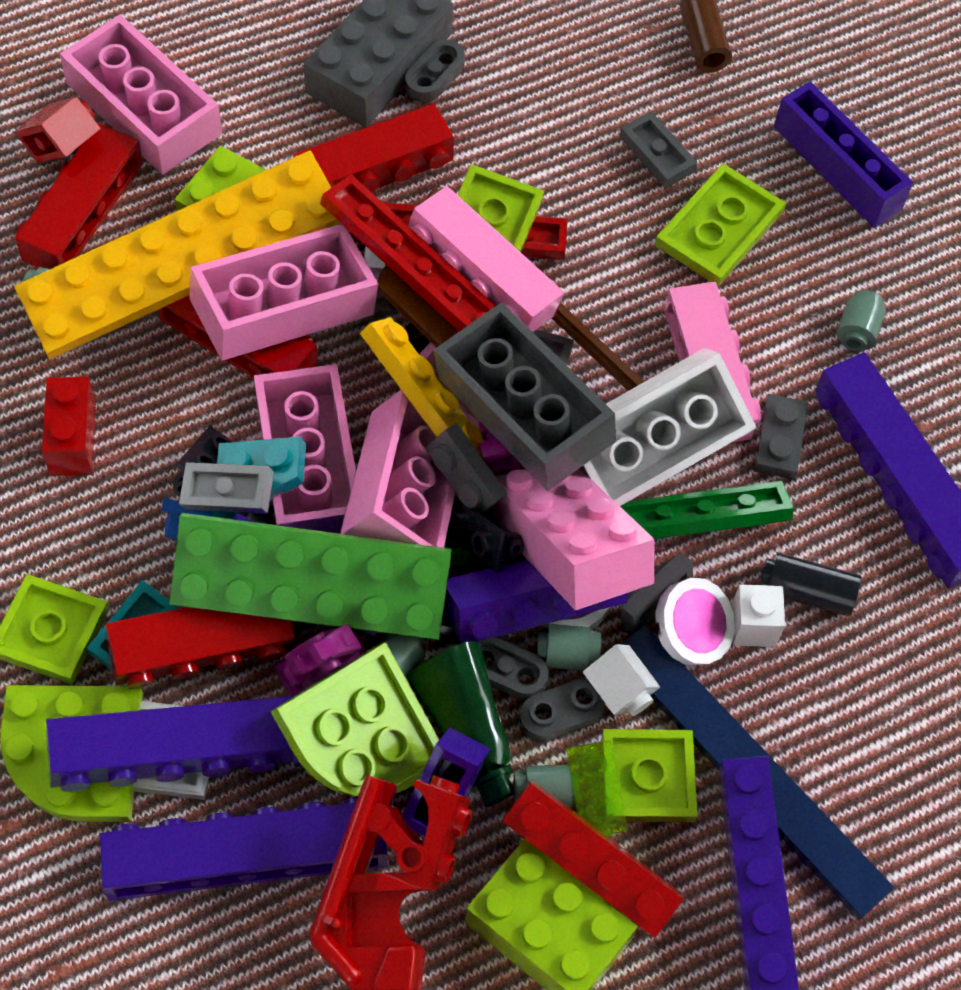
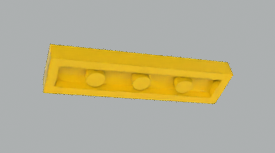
(417, 379)

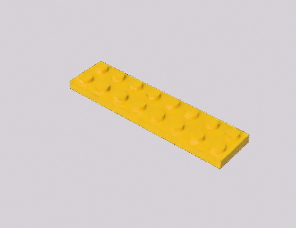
(154, 262)

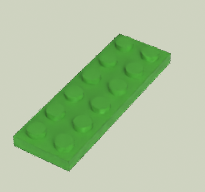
(309, 576)

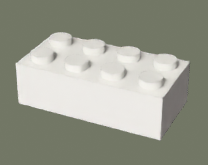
(670, 426)

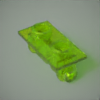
(597, 786)

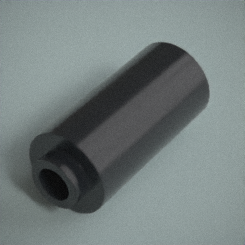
(812, 583)

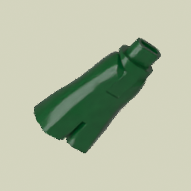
(459, 697)

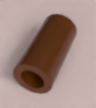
(706, 34)

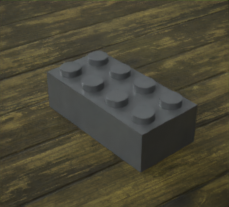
(371, 52)
(525, 396)

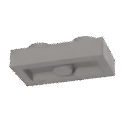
(226, 487)

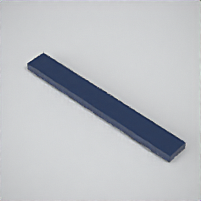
(799, 819)

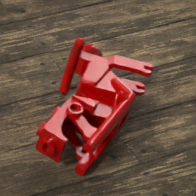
(359, 912)

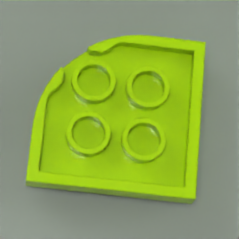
(359, 725)
(26, 747)

